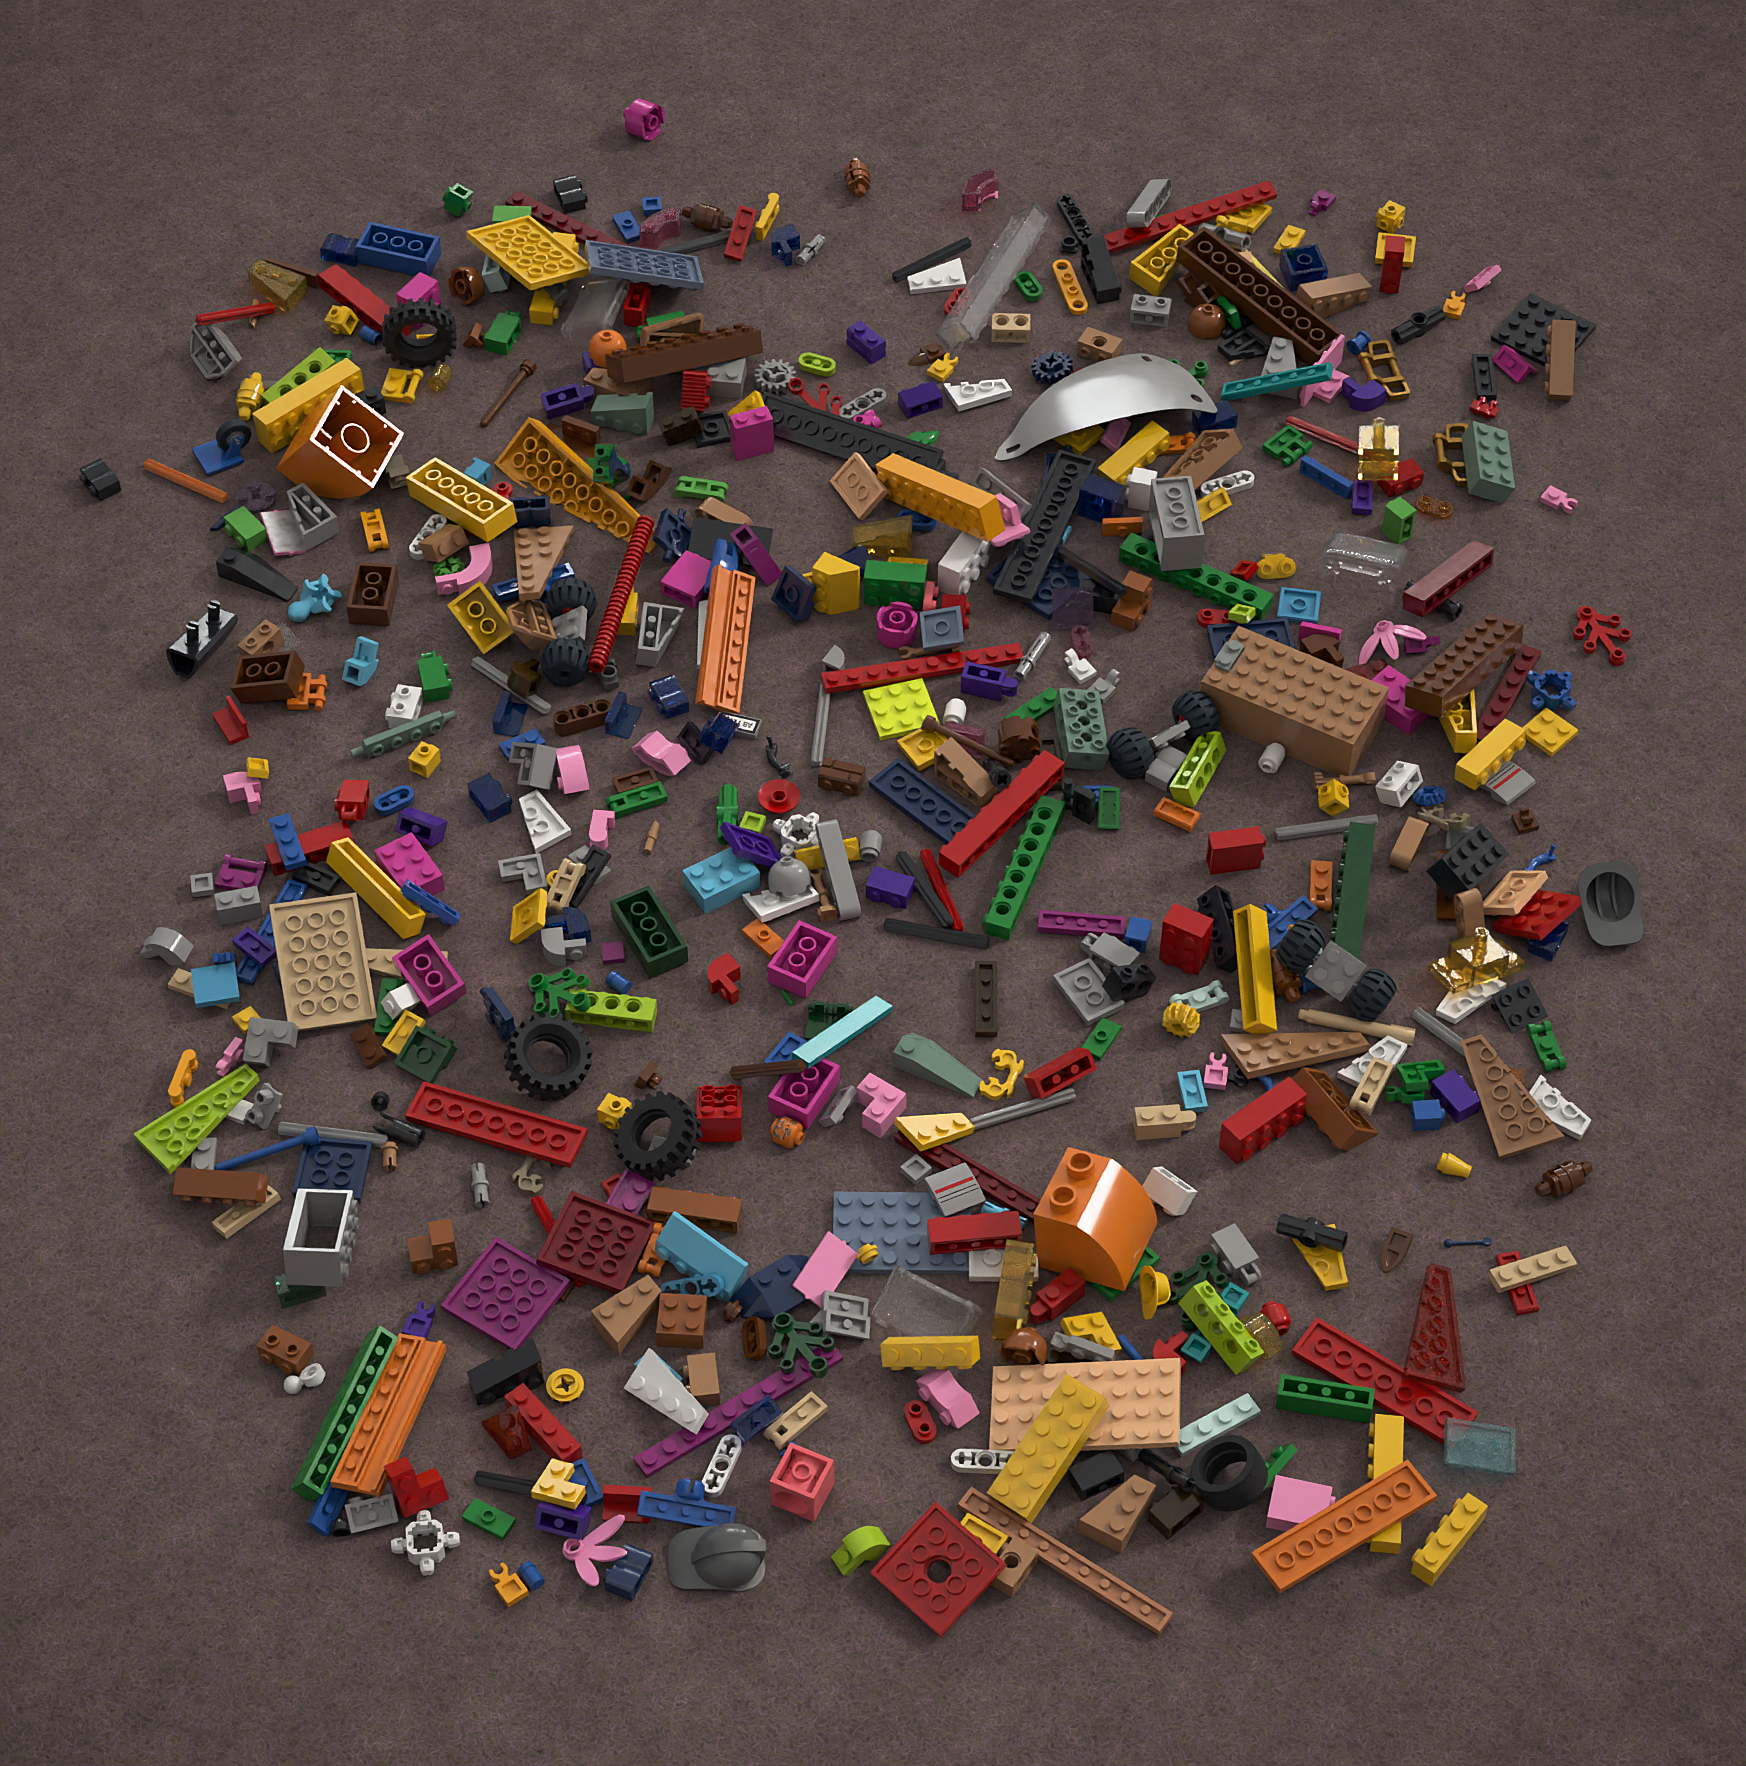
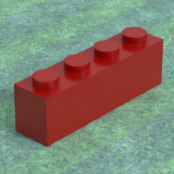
(313, 843)
(973, 1232)
(544, 1426)

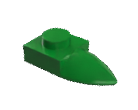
(926, 437)

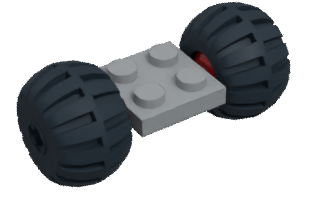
(571, 606)
(1133, 754)
(1336, 970)

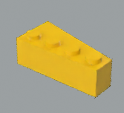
(1158, 263)
(1461, 725)

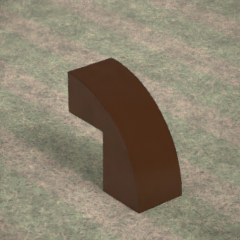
(652, 481)

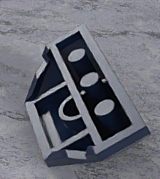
(771, 1289)

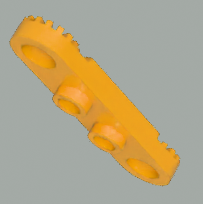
(1070, 287)

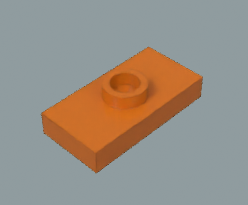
(1121, 526)
(1176, 814)
(763, 937)

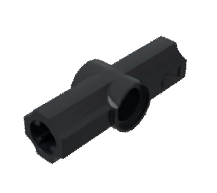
(1418, 324)
(1312, 1232)

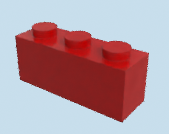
(1392, 264)
(1059, 1072)

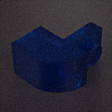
(783, 242)
(572, 922)

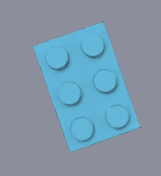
(720, 879)

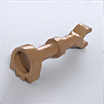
(912, 653)
(1366, 778)
(827, 911)

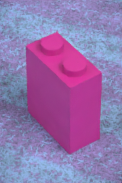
(751, 433)
(686, 579)

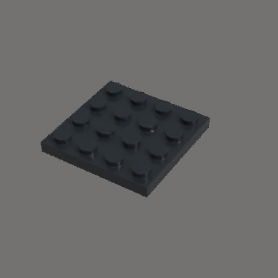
(1527, 328)

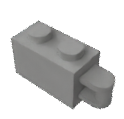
(1108, 951)
(1235, 1254)

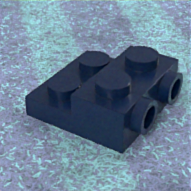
(794, 594)

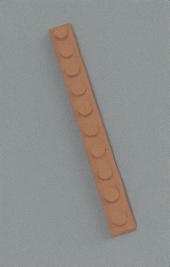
(1068, 1562)

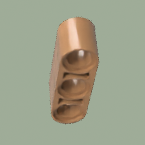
(717, 510)
(1408, 843)
(1468, 912)

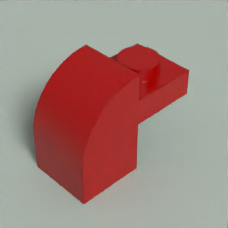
(722, 975)
(1171, 1349)

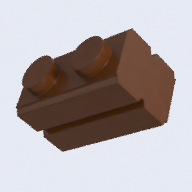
(841, 776)

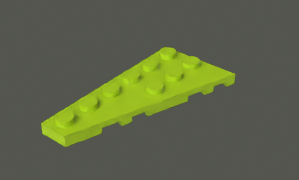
(186, 1126)

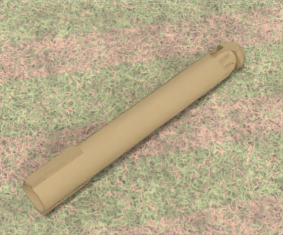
(1351, 1024)

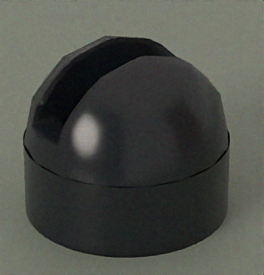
(376, 1105)
(340, 1527)

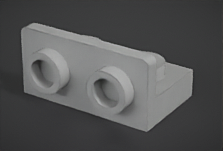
(371, 1512)

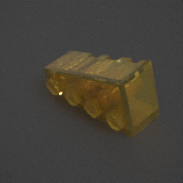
(1013, 1289)

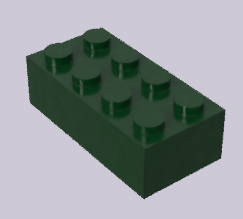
(649, 931)

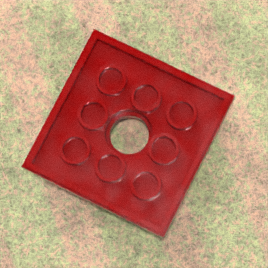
(934, 1539)

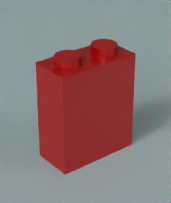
(1235, 850)

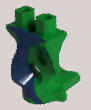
(608, 466)

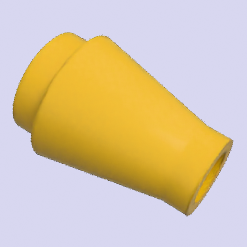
(1452, 1165)

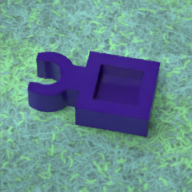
(419, 1324)

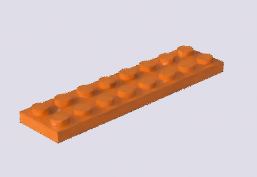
(1343, 1526)

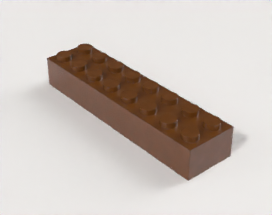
(683, 353)
(1463, 665)

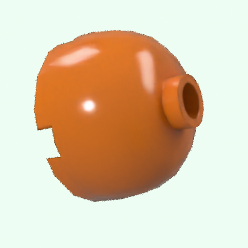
(603, 343)

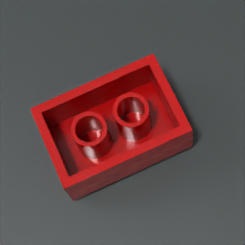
(1185, 939)

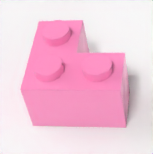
(882, 1103)

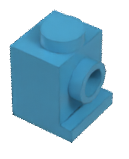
(479, 471)

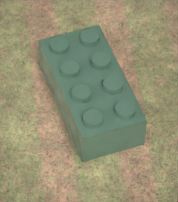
(1488, 462)

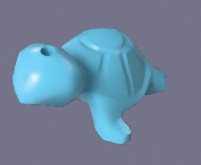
(314, 598)

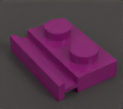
(631, 1192)

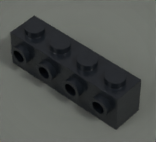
(1219, 906)

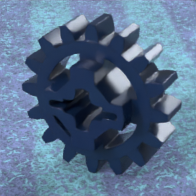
(1052, 367)

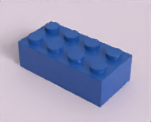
(398, 249)

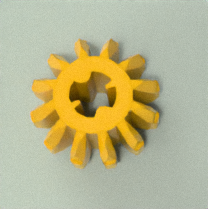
(1181, 1019)

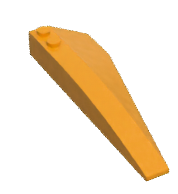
(557, 471)

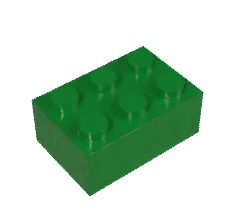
(894, 582)

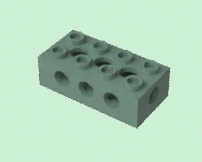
(1090, 749)

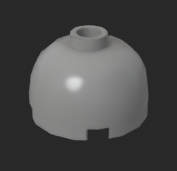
(789, 877)

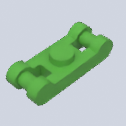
(700, 488)

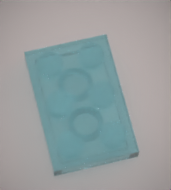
(1479, 1446)

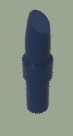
(220, 523)

